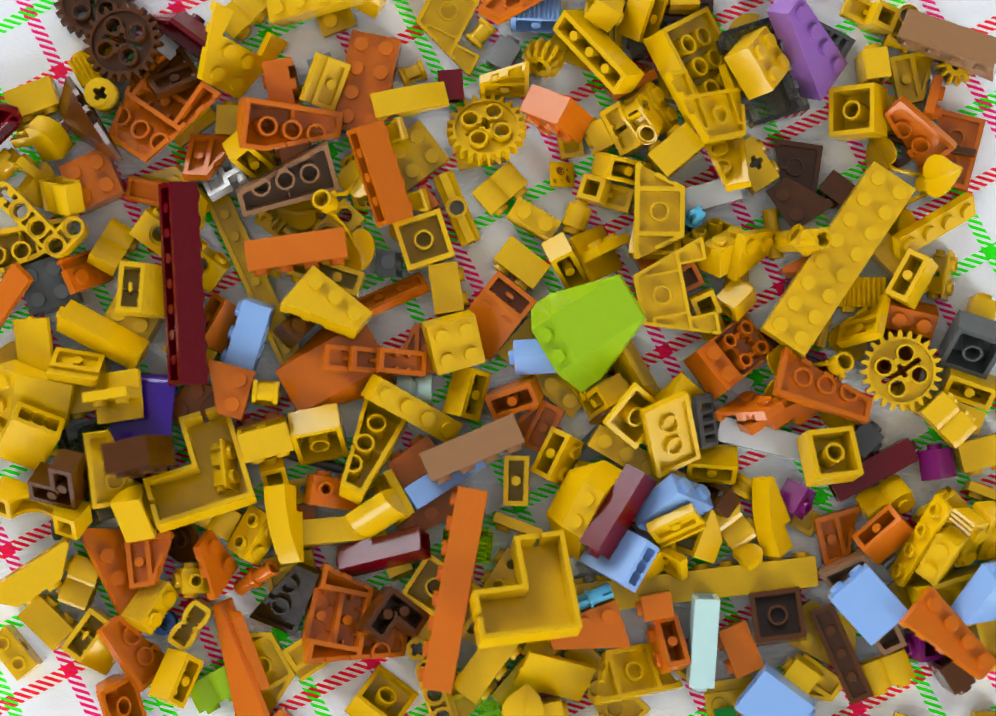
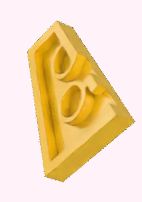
(101, 486)

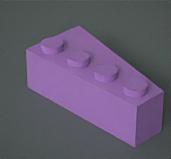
(808, 47)

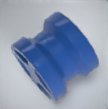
(168, 622)

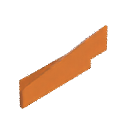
(241, 661)

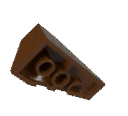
(84, 121)

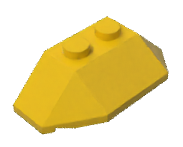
(634, 369)
(579, 501)
(35, 576)

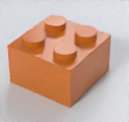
(555, 114)
(98, 178)

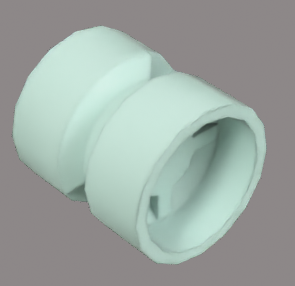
(418, 387)

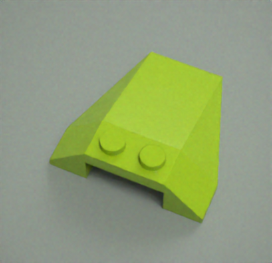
(586, 328)

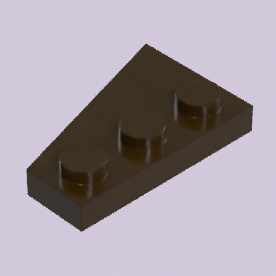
(288, 599)

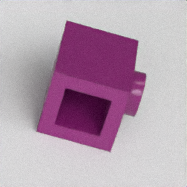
(936, 462)
(797, 498)
(920, 650)

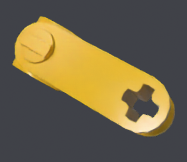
(266, 393)

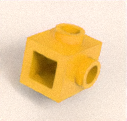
(188, 580)

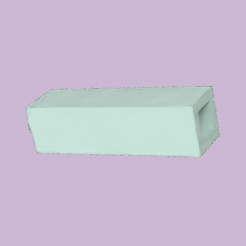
(703, 641)

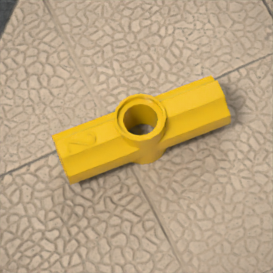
(462, 223)
(802, 240)

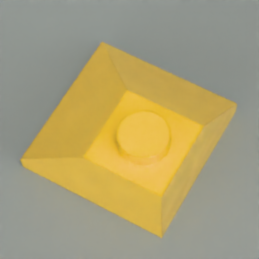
(705, 543)

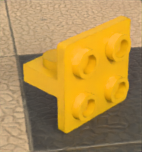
(597, 251)
(117, 396)

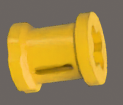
(480, 33)
(412, 73)

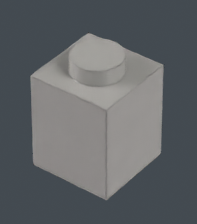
(504, 52)

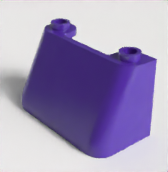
(158, 410)

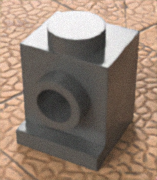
(388, 264)

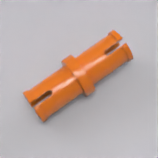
(256, 577)

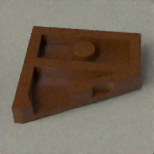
(173, 76)

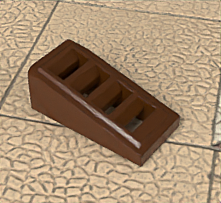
(723, 499)

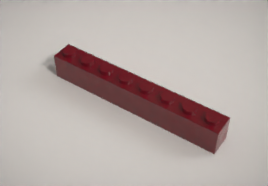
(183, 283)

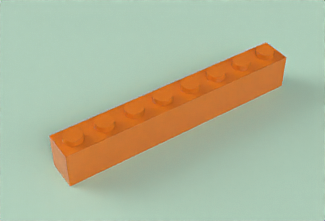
(454, 589)

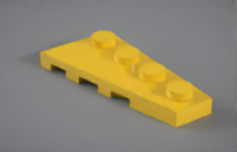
(627, 707)

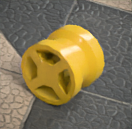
(743, 487)

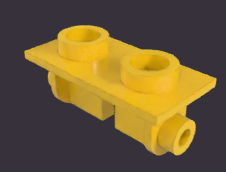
(943, 285)
(227, 477)

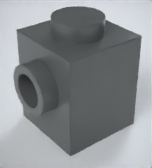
(868, 438)

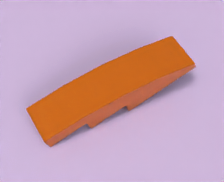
(374, 360)
(793, 412)

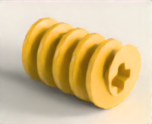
(95, 87)

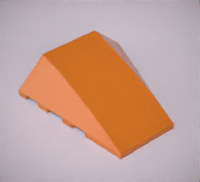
(149, 125)
(312, 387)
(331, 619)

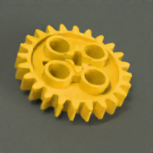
(486, 129)
(889, 351)

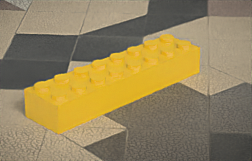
(832, 271)

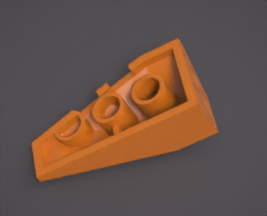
(276, 125)
(119, 697)

